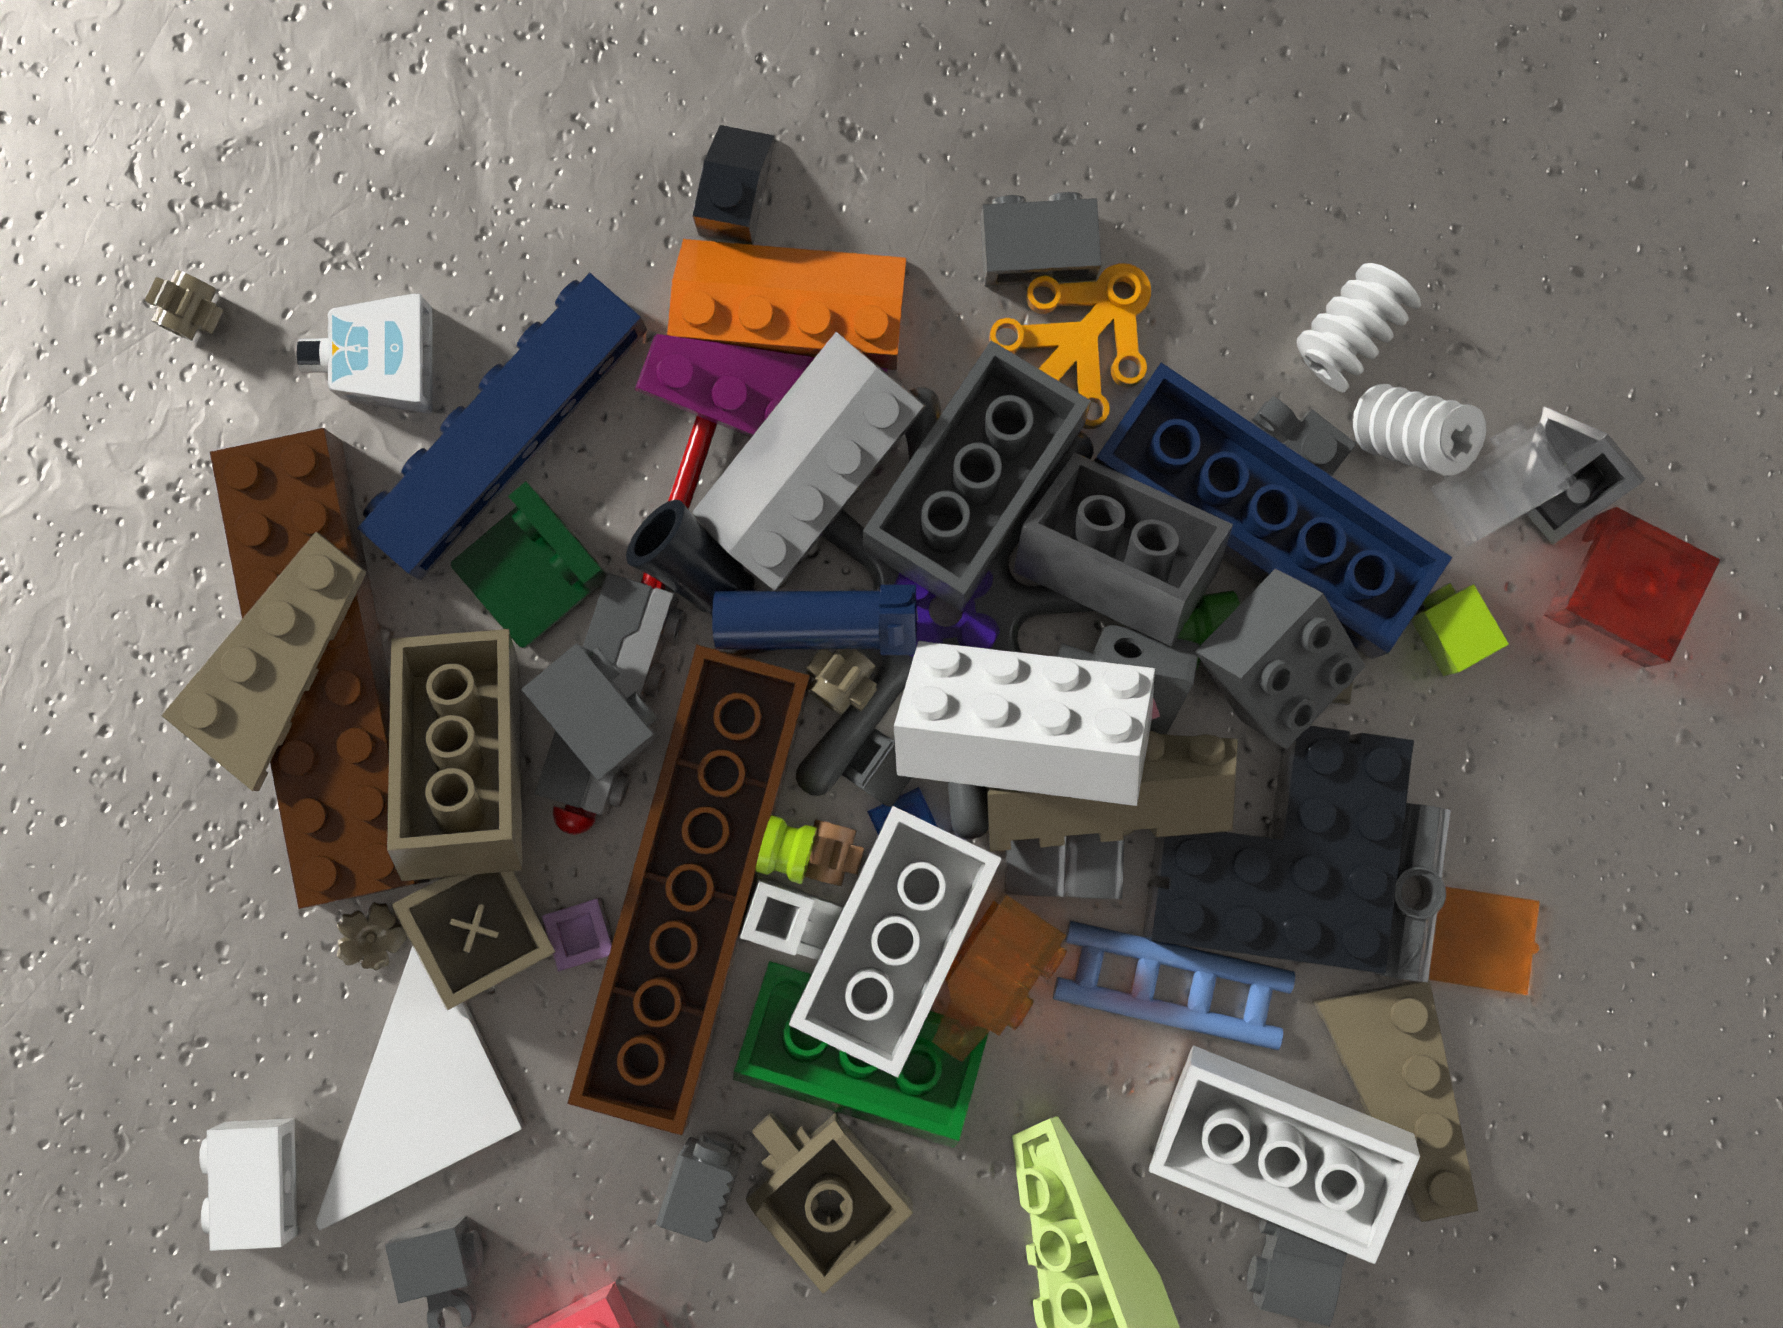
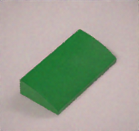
(924, 1100)

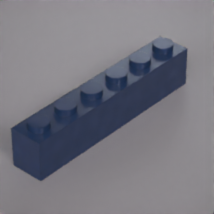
(502, 426)

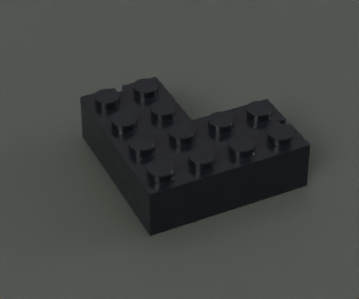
(1322, 877)

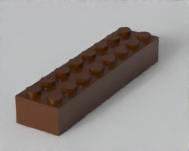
(336, 754)
(689, 891)

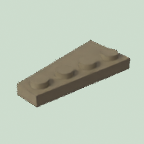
(255, 679)
(1401, 1071)

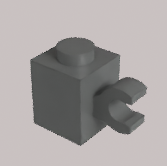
(434, 1265)

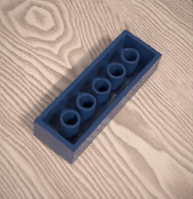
(1280, 508)

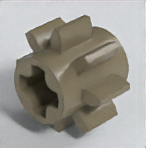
(184, 305)
(841, 679)

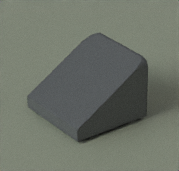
(876, 769)

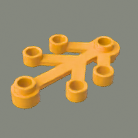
(1079, 340)

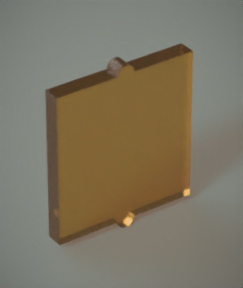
(1485, 941)

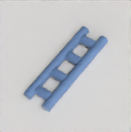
(1206, 968)

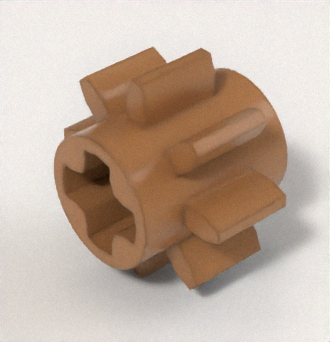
(833, 853)

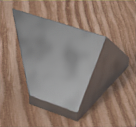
(1600, 471)

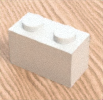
(250, 1184)

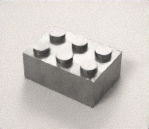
(1122, 548)

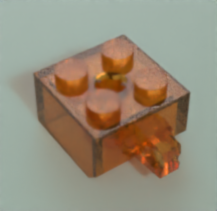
(995, 973)

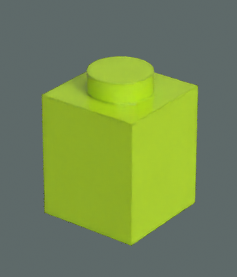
(1457, 628)

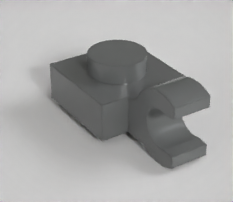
(1309, 437)

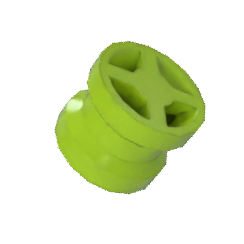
(786, 849)

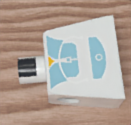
(376, 353)

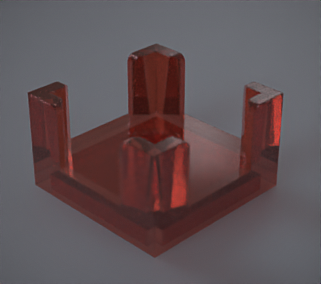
(1635, 586)

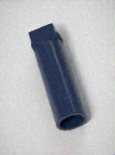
(817, 619)

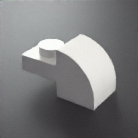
(789, 919)

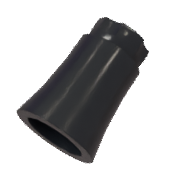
(685, 556)

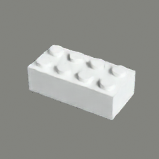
(1025, 722)
(894, 941)

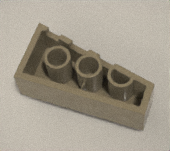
(1183, 791)

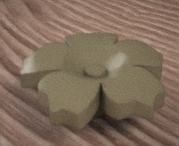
(369, 937)

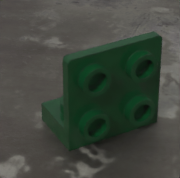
(529, 568)

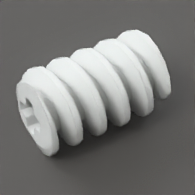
(1353, 321)
(1419, 429)

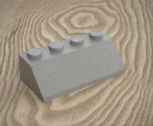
(807, 461)

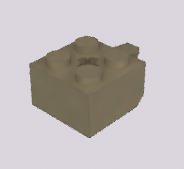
(789, 1196)

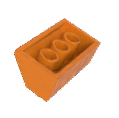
(787, 298)

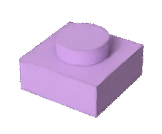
(578, 934)

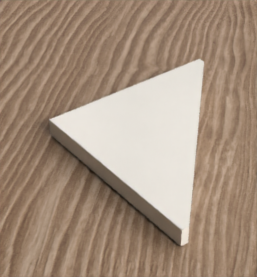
(423, 1102)

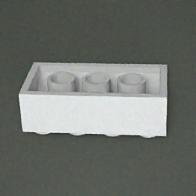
(1285, 1154)

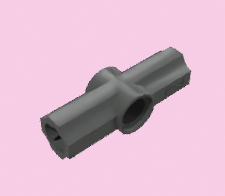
(1414, 927)

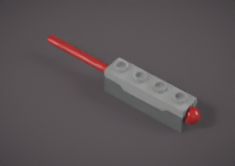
(631, 630)

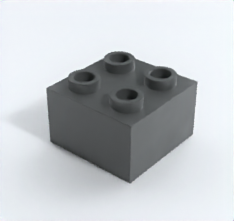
(1281, 658)

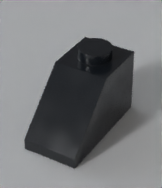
(733, 185)

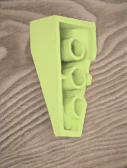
(1082, 1246)

